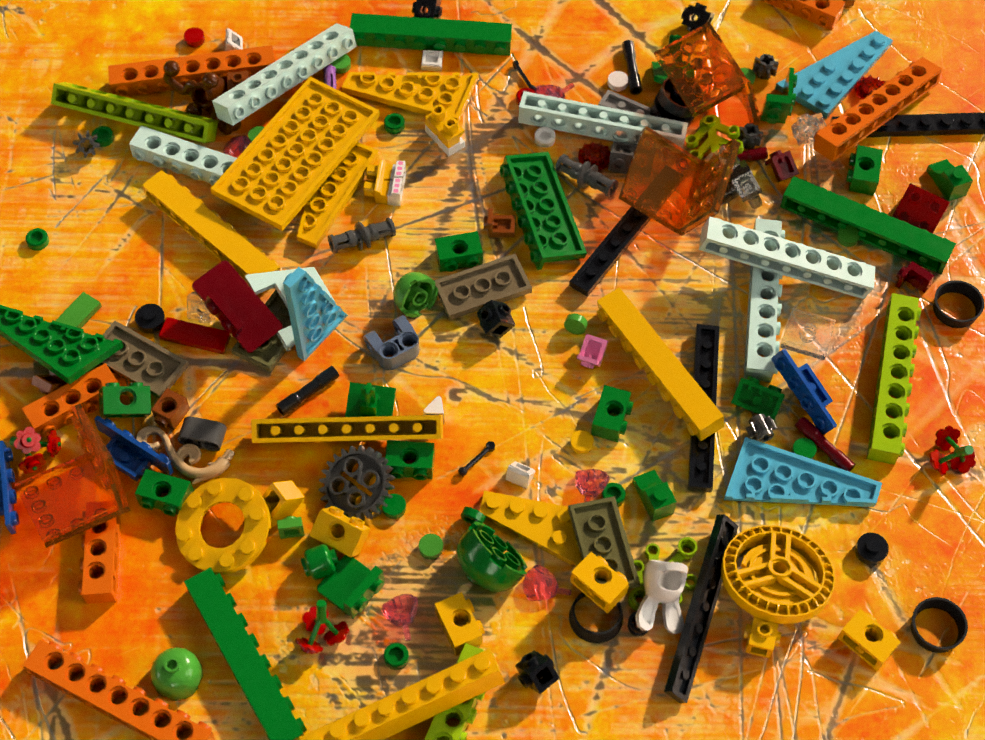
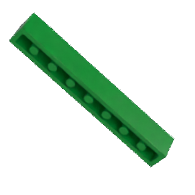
(431, 34)
(873, 226)
(243, 658)

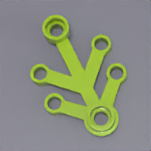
(710, 125)
(678, 557)

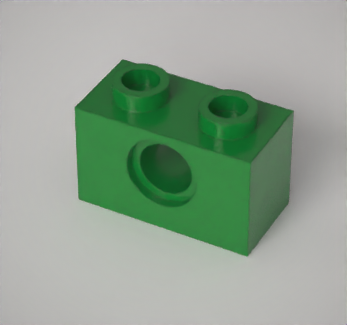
(865, 170)
(465, 243)
(611, 401)
(112, 407)
(422, 453)
(156, 483)

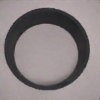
(965, 289)
(949, 607)
(594, 637)

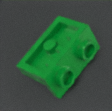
(758, 398)

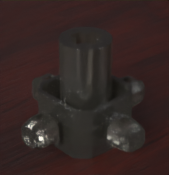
(742, 184)

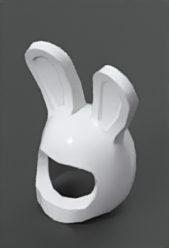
(663, 584)

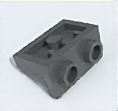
(621, 157)

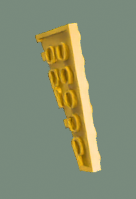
(414, 91)
(334, 194)
(535, 521)

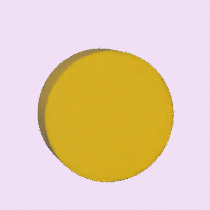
(581, 442)

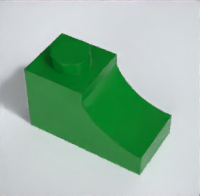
(951, 180)
(655, 495)

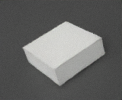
(432, 60)

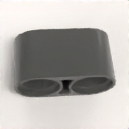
(202, 433)

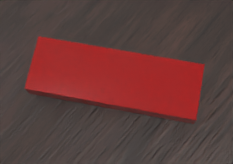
(195, 335)

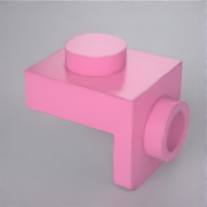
(592, 351)

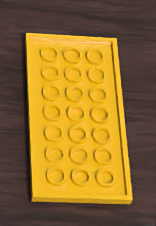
(295, 153)

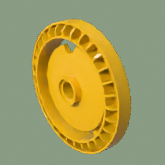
(778, 574)

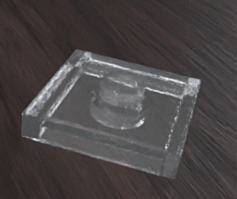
(808, 333)

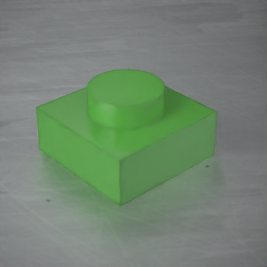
(290, 527)

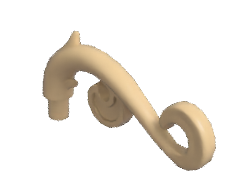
(188, 450)

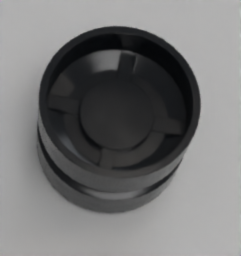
(670, 105)

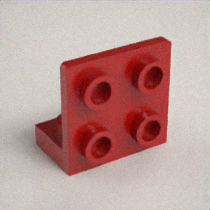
(921, 208)

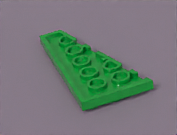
(56, 345)

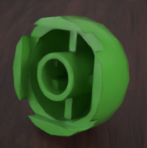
(414, 293)
(176, 673)

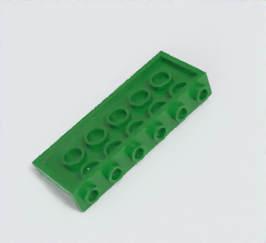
(541, 208)

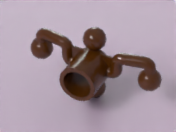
(201, 93)

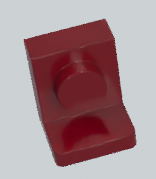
(782, 165)
(916, 276)

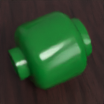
(319, 561)

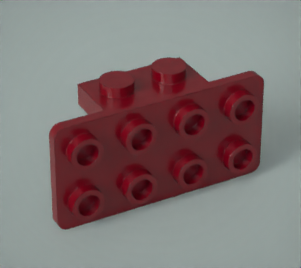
(236, 306)

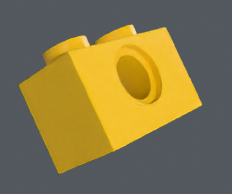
(326, 531)
(605, 594)
(457, 608)
(871, 652)

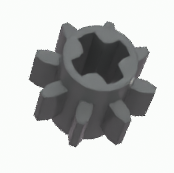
(765, 66)
(750, 136)
(82, 138)
(761, 428)

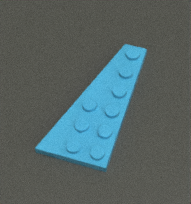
(831, 79)
(310, 311)
(781, 476)

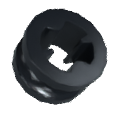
(631, 626)

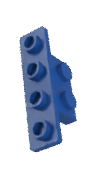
(807, 390)
(129, 454)
(7, 494)

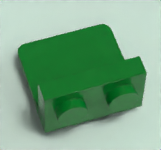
(778, 107)
(351, 585)

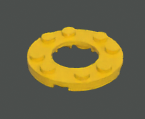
(243, 550)

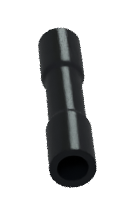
(633, 76)
(317, 383)

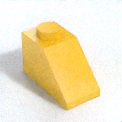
(282, 500)

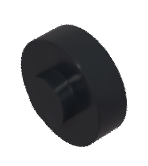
(150, 318)
(871, 549)

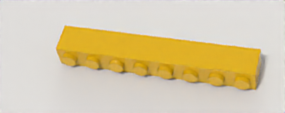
(206, 226)
(660, 365)
(347, 428)
(416, 701)

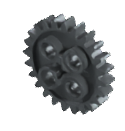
(369, 466)

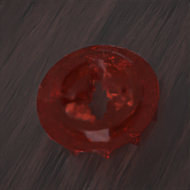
(863, 85)
(601, 161)

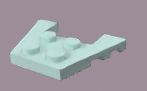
(263, 281)

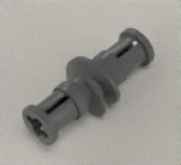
(586, 176)
(361, 235)

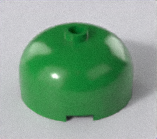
(484, 562)

